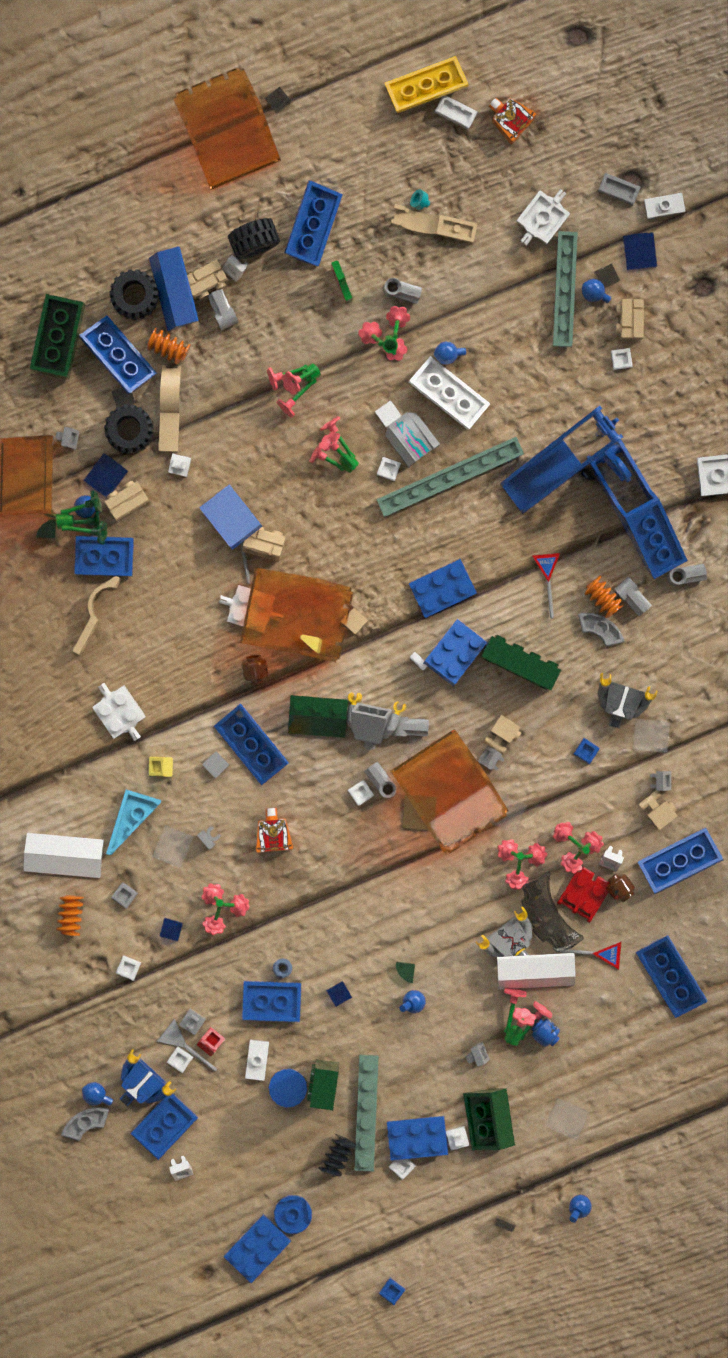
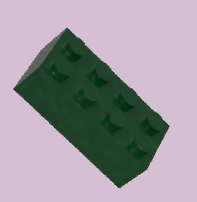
(57, 336)
(520, 663)
(323, 1086)

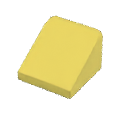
(314, 642)
(160, 766)

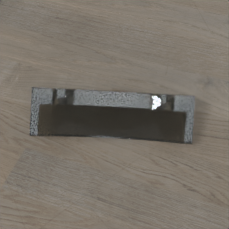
(544, 916)

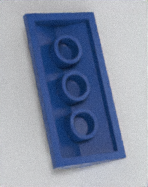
(313, 223)
(173, 288)
(117, 355)
(251, 744)
(680, 861)
(671, 976)

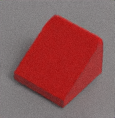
(210, 1041)

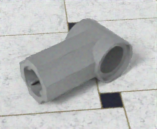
(404, 291)
(224, 313)
(688, 574)
(629, 593)
(411, 727)
(380, 779)

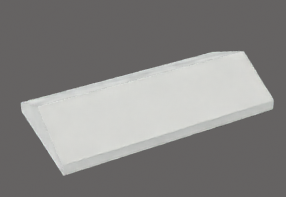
(449, 393)
(63, 855)
(536, 971)

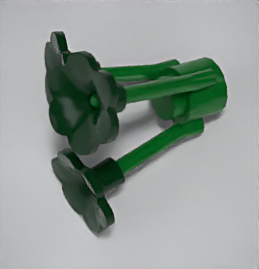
(65, 520)

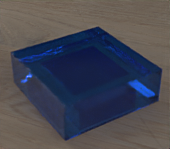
(171, 929)
(339, 993)

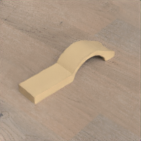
(434, 224)
(169, 409)
(93, 621)

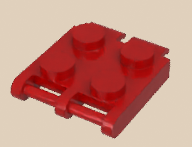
(584, 893)

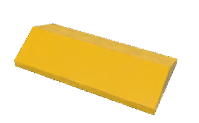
(426, 84)

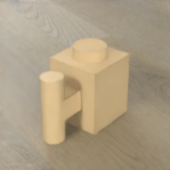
(504, 730)
(661, 813)

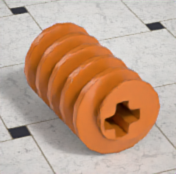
(167, 346)
(603, 597)
(70, 915)

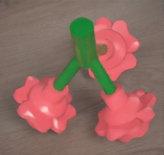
(591, 841)
(508, 850)
(213, 895)

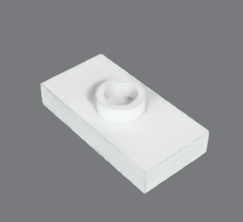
(456, 112)
(664, 205)
(257, 1060)

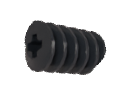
(337, 1156)

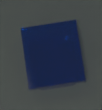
(640, 251)
(106, 475)

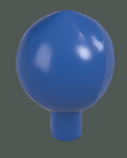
(594, 291)
(447, 353)
(85, 512)
(413, 1002)
(95, 1094)
(579, 1207)

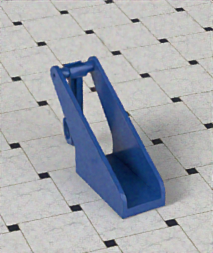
(555, 465)
(646, 524)

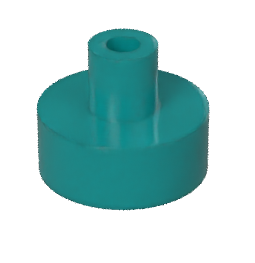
(419, 200)

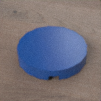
(287, 1087)
(293, 1214)

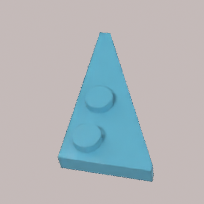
(132, 813)

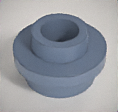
(287, 972)

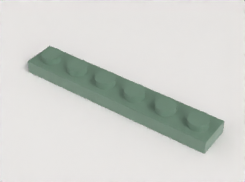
(565, 289)
(366, 1112)

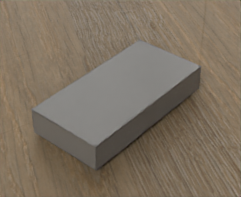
(619, 189)

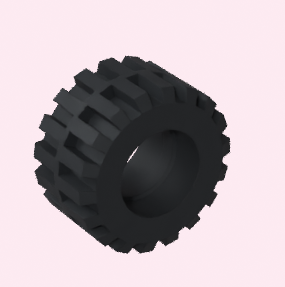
(253, 238)
(131, 278)
(120, 414)

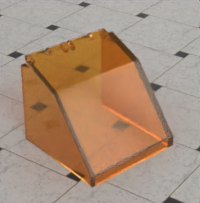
(226, 127)
(27, 477)
(296, 605)
(450, 791)

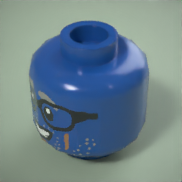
(545, 1032)

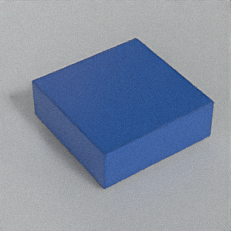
(586, 751)
(392, 1291)

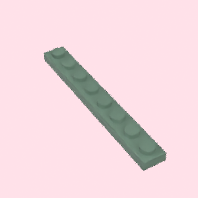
(450, 476)

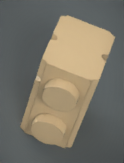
(207, 279)
(630, 319)
(127, 500)
(265, 544)

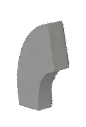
(601, 627)
(84, 1121)

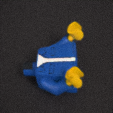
(142, 1082)

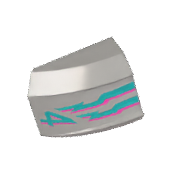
(411, 438)

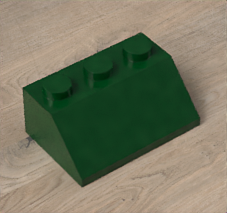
(317, 716)
(489, 1119)

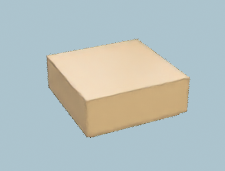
(355, 621)

